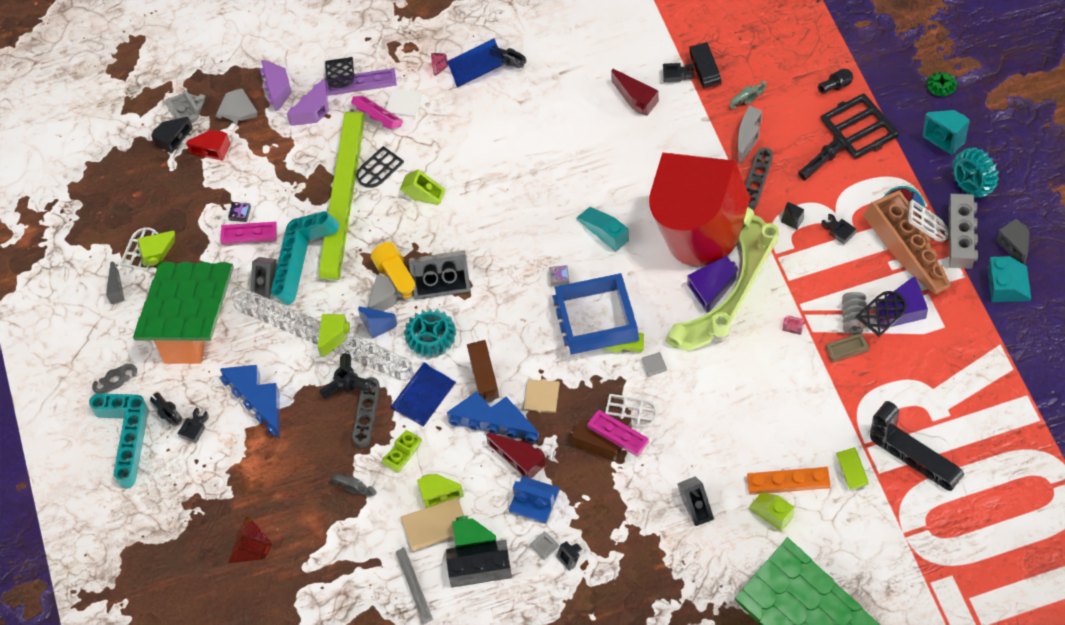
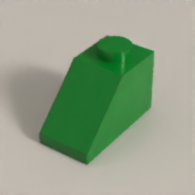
(470, 532)

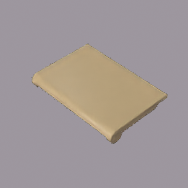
(431, 524)

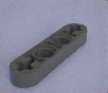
(759, 178)
(363, 412)

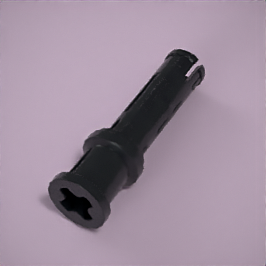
(827, 153)

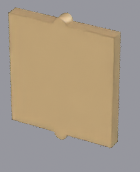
(541, 396)

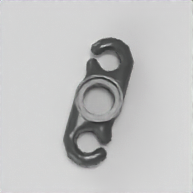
(120, 371)
(353, 485)

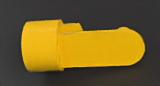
(390, 263)

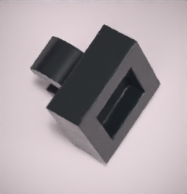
(569, 554)

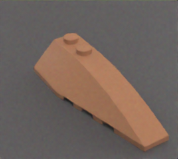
(907, 243)

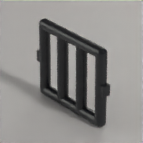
(872, 109)

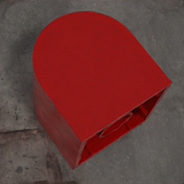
(698, 206)

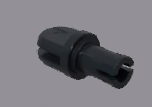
(513, 58)
(836, 81)
(166, 409)

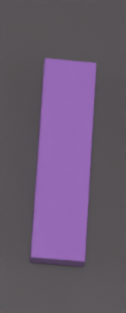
(366, 81)

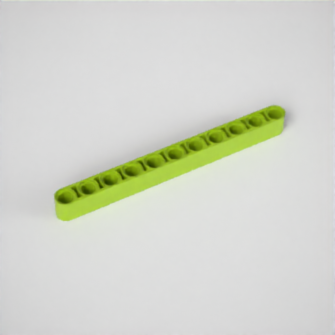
(342, 194)

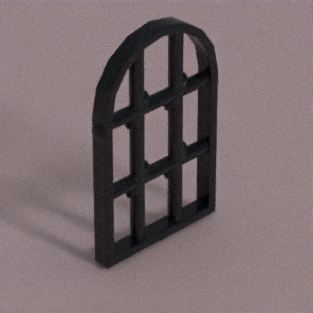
(379, 161)

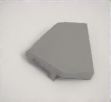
(186, 105)
(236, 107)

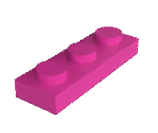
(376, 112)
(248, 232)
(618, 433)

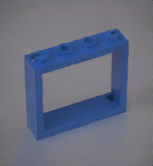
(602, 338)

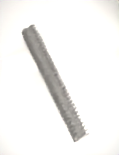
(414, 585)

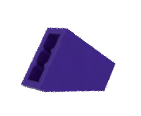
(712, 282)
(915, 304)

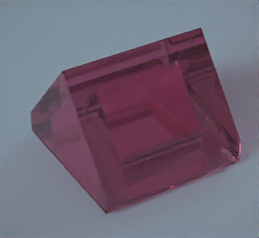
(439, 62)
(793, 324)

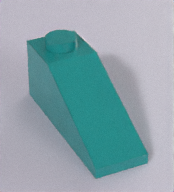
(605, 227)

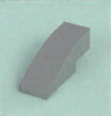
(749, 132)

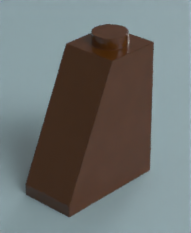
(483, 370)
(592, 442)

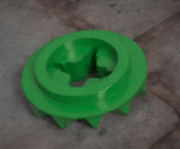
(935, 86)

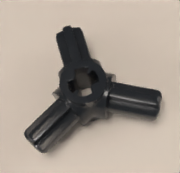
(345, 379)

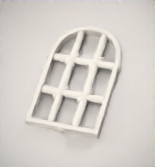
(942, 226)
(134, 253)
(639, 409)

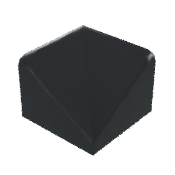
(793, 215)

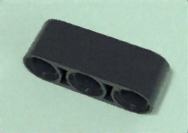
(705, 65)

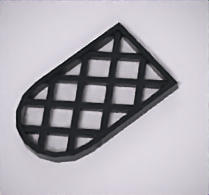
(344, 61)
(860, 317)

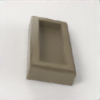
(847, 348)

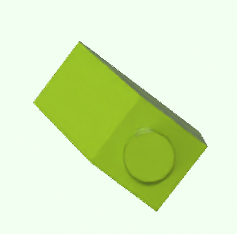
(422, 188)
(155, 247)
(332, 332)
(438, 489)
(773, 510)

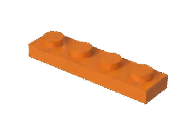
(788, 480)

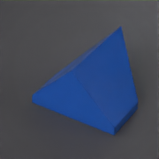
(377, 321)

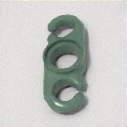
(748, 95)

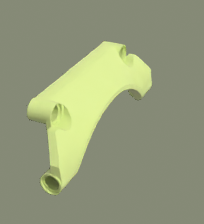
(755, 249)

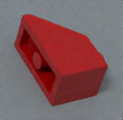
(210, 144)

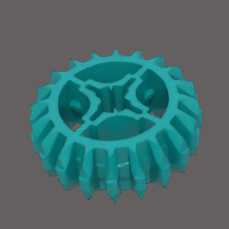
(975, 172)
(432, 323)

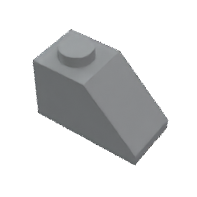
(383, 294)

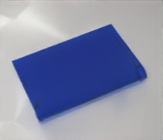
(476, 62)
(423, 394)

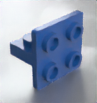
(533, 499)

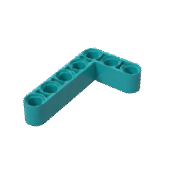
(294, 249)
(129, 432)

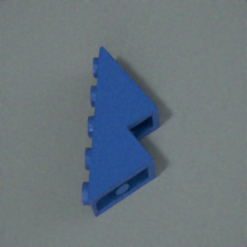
(261, 398)
(499, 419)

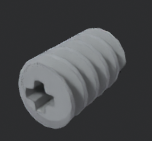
(851, 305)

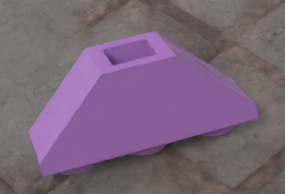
(276, 83)
(311, 106)

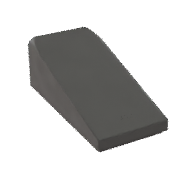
(114, 287)

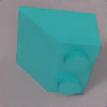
(946, 129)
(1008, 280)

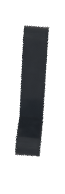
(910, 450)

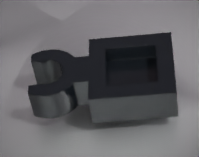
(673, 72)
(839, 230)
(193, 428)

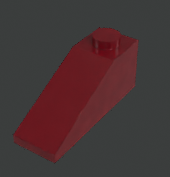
(637, 94)
(518, 454)

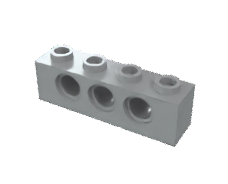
(958, 256)

